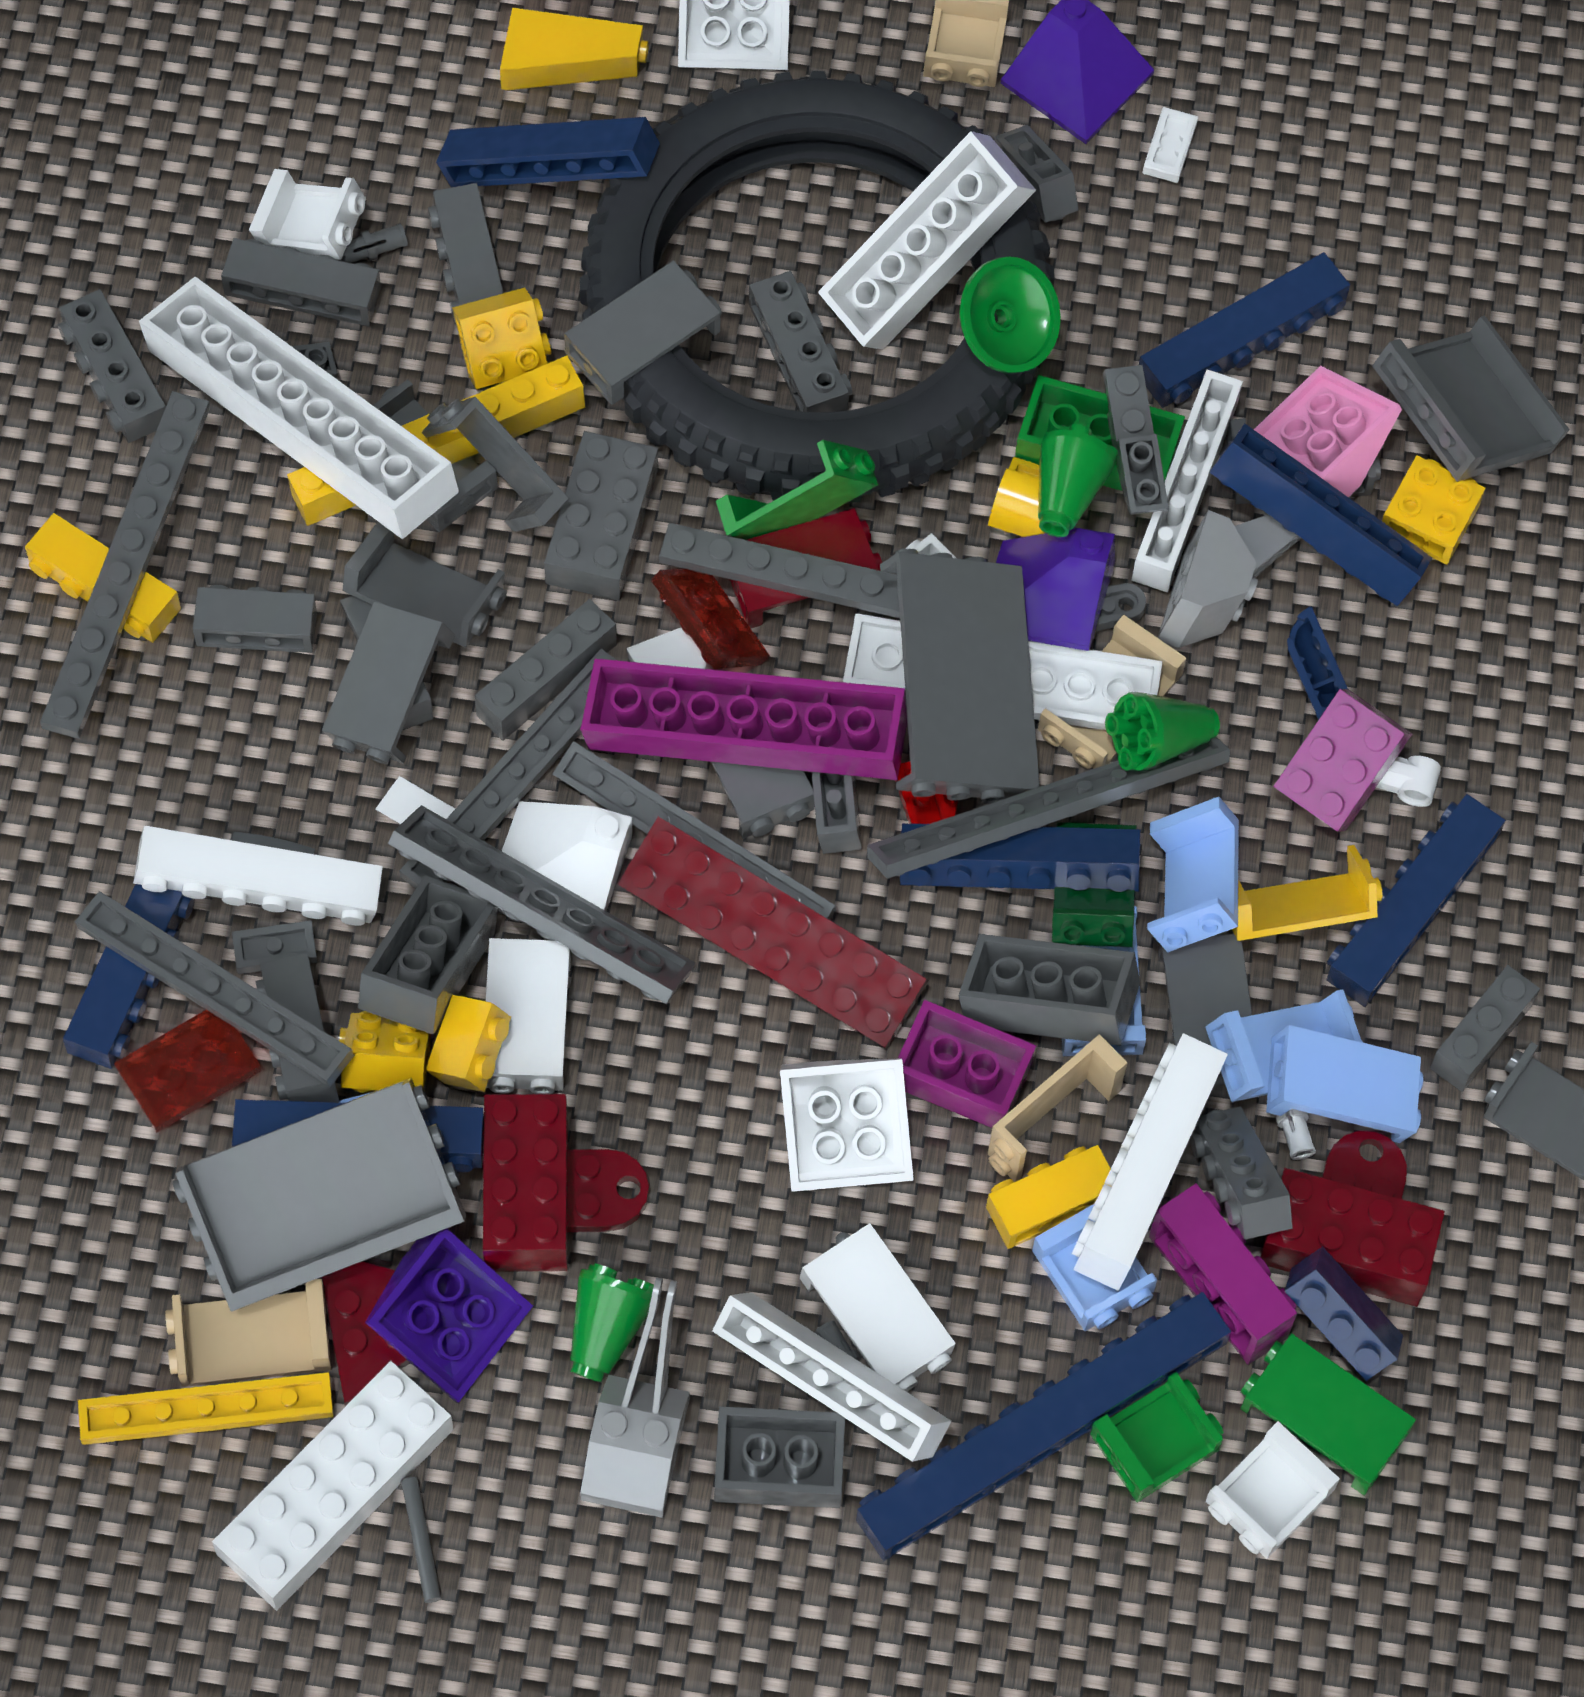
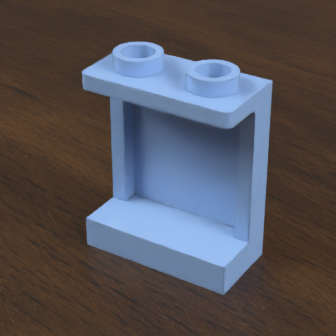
(1087, 1298)

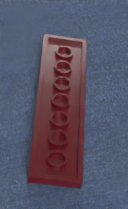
(773, 932)

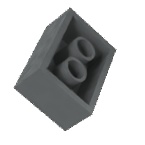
(779, 1457)

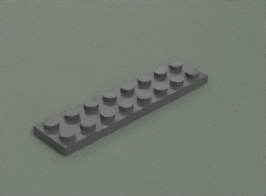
(542, 904)

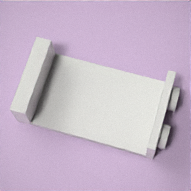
(531, 986)
(880, 1308)

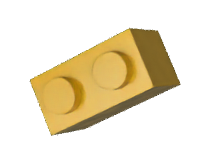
(468, 1043)

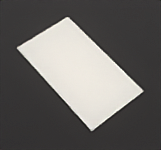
(406, 797)

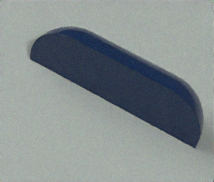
(1314, 661)

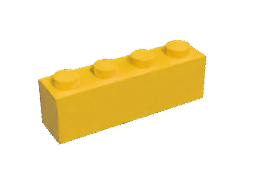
(75, 563)

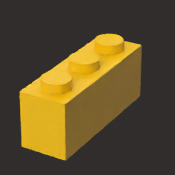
(1047, 1195)

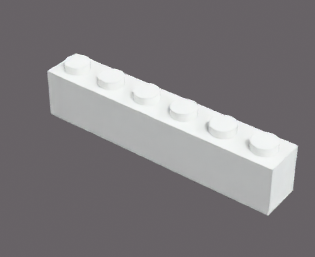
(1187, 480)
(257, 875)
(831, 1376)

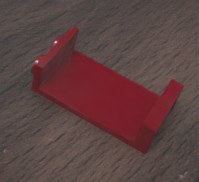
(832, 537)

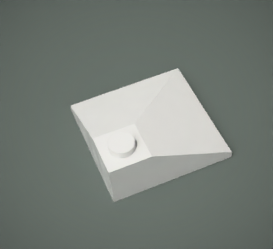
(734, 34)
(571, 846)
(846, 1123)

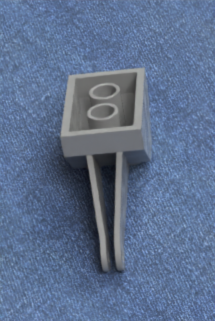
(1218, 574)
(637, 1429)

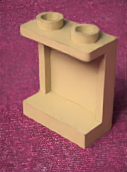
(966, 41)

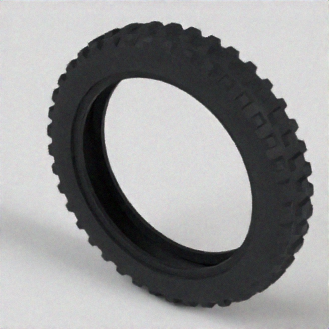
(768, 128)

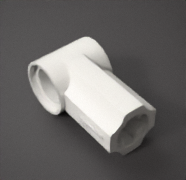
(1412, 779)

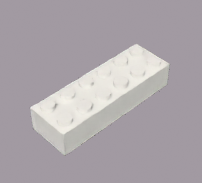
(926, 240)
(1147, 1160)
(333, 1485)

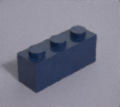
(1344, 1313)

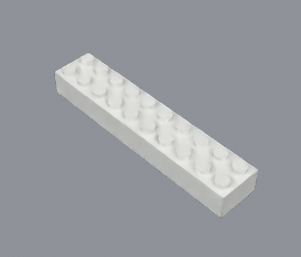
(299, 407)

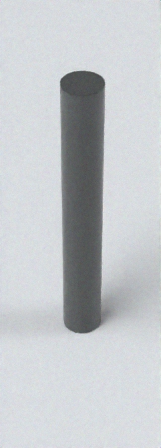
(421, 1540)

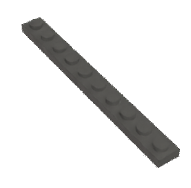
(125, 565)
(1034, 810)

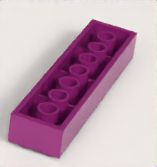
(745, 719)

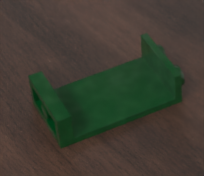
(1093, 914)

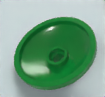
(1025, 312)

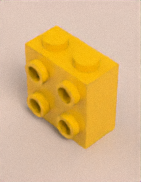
(501, 337)
(1433, 508)
(383, 1053)

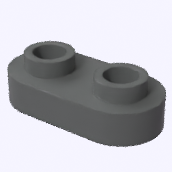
(1119, 595)

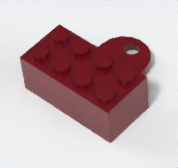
(542, 1188)
(1360, 1221)

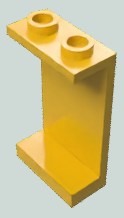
(1310, 902)

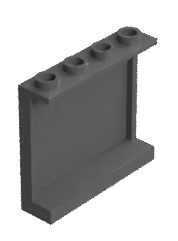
(1472, 401)

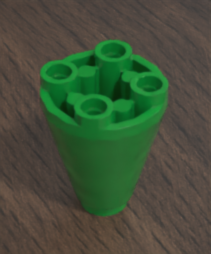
(1070, 476)
(1157, 728)
(606, 1319)

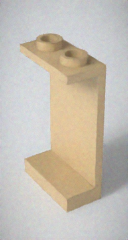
(1095, 746)
(1095, 1062)
(254, 1342)

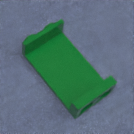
(846, 477)
(1328, 1410)

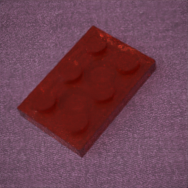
(710, 618)
(186, 1068)

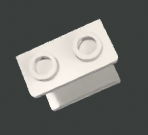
(308, 216)
(1272, 1491)

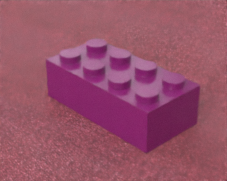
(1215, 1261)

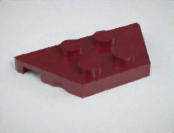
(358, 1348)

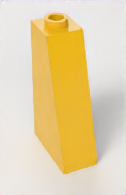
(568, 49)

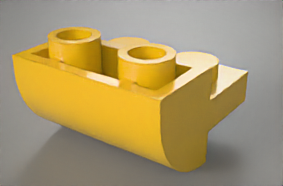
(1017, 500)

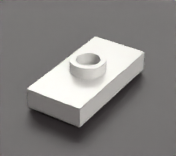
(1170, 144)

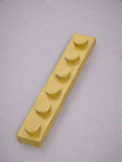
(205, 1408)

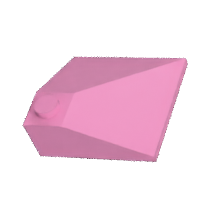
(1332, 427)

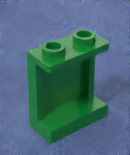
(1158, 1437)

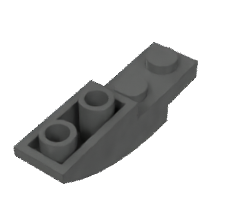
(1134, 438)

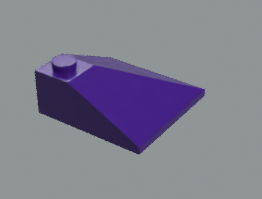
(1077, 69)
(1063, 583)
(447, 1312)

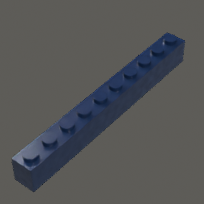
(1042, 1425)

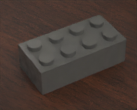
(602, 516)
(427, 955)
(1050, 988)

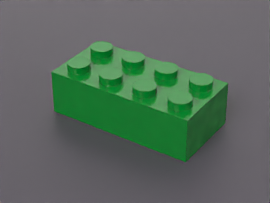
(1061, 404)

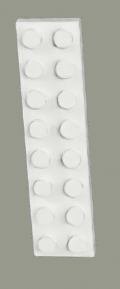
(1064, 680)

